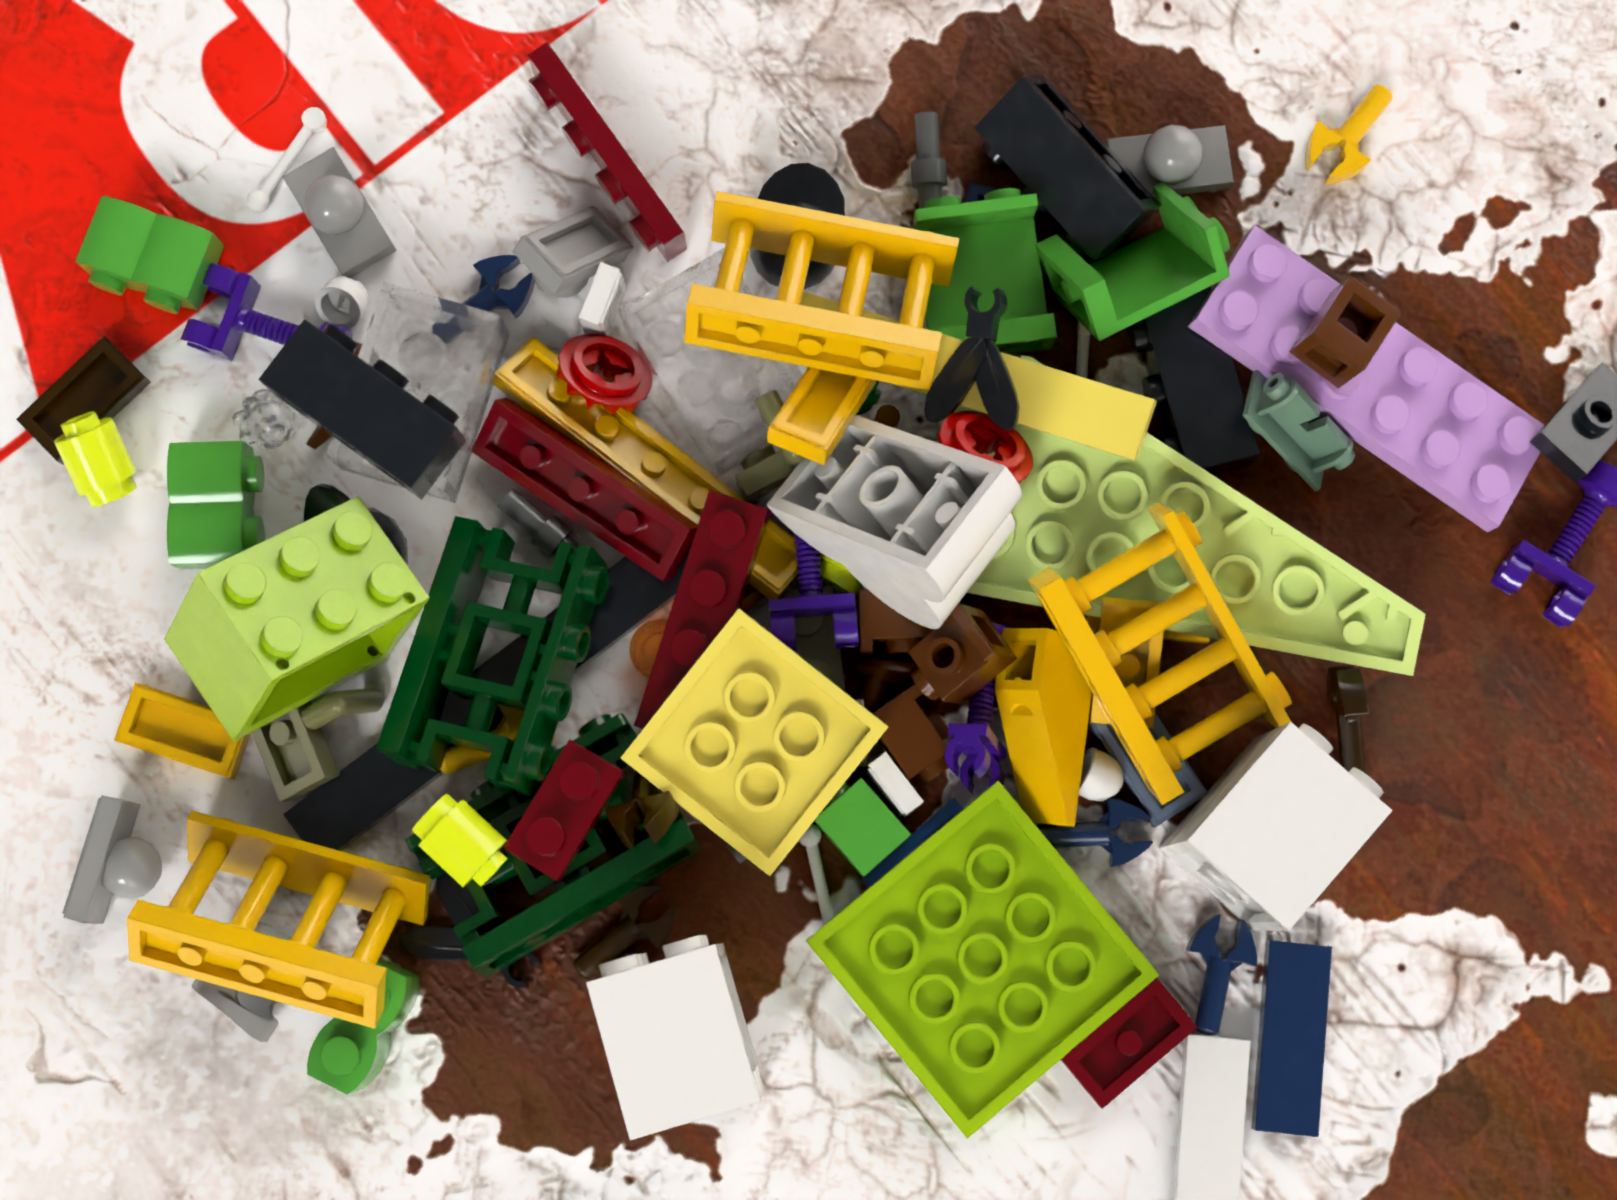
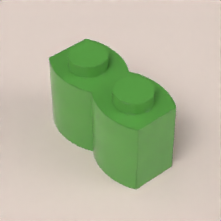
(148, 254)
(212, 502)
(354, 1054)

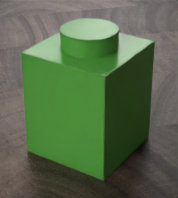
(861, 826)

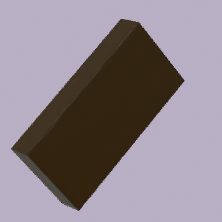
(97, 382)

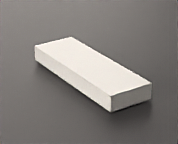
(1211, 1118)

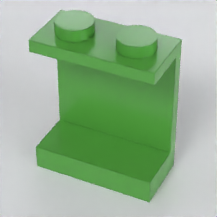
(992, 253)
(1142, 275)

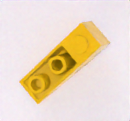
(1044, 723)

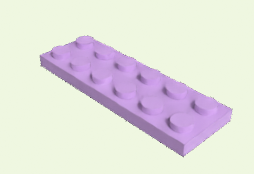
(1403, 408)

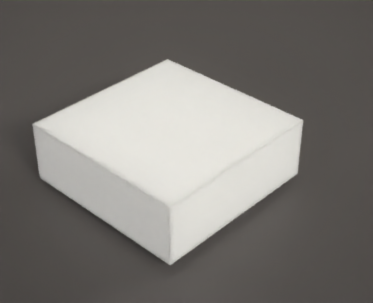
(603, 300)
(894, 785)

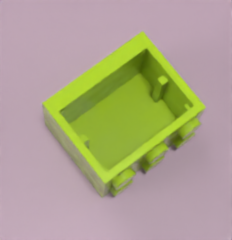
(294, 617)

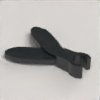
(977, 361)
(442, 942)

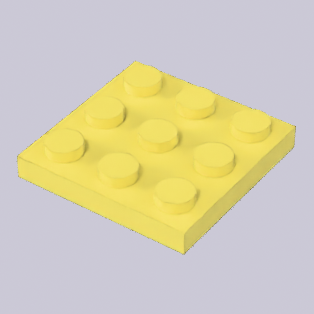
(754, 742)

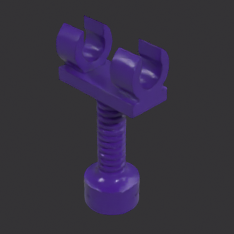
(238, 317)
(813, 603)
(1565, 605)
(977, 739)

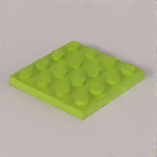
(982, 958)

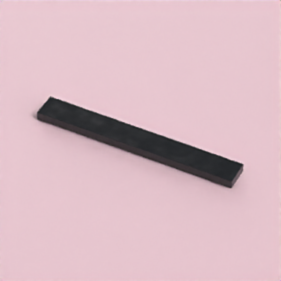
(378, 786)

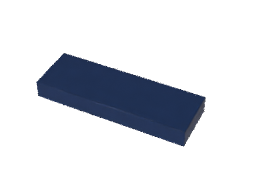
(1291, 1038)

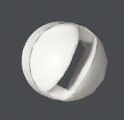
(331, 297)
(1100, 776)

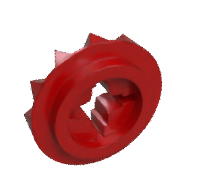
(617, 362)
(978, 434)

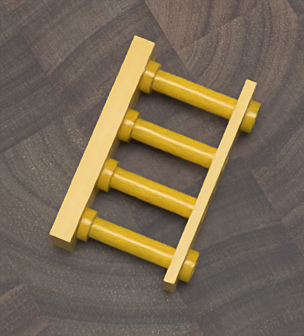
(812, 335)
(1101, 652)
(264, 964)

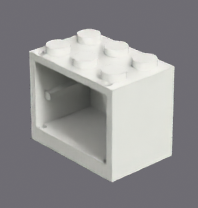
(1277, 827)
(675, 1036)

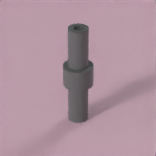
(928, 169)
(545, 531)

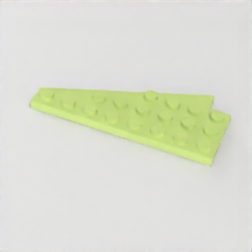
(1277, 582)

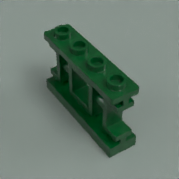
(450, 642)
(581, 889)

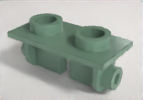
(1280, 413)

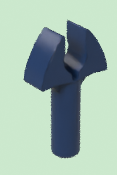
(488, 298)
(1098, 833)
(1219, 969)

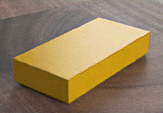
(818, 413)
(179, 731)

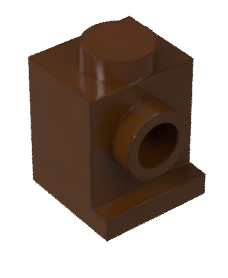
(1346, 332)
(885, 627)
(978, 656)
(914, 736)

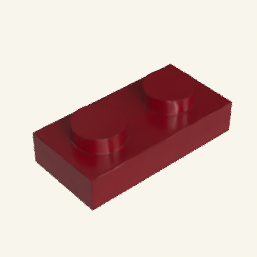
(564, 810)
(1129, 1043)

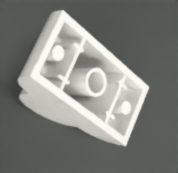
(902, 516)

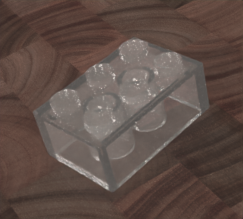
(442, 353)
(705, 386)

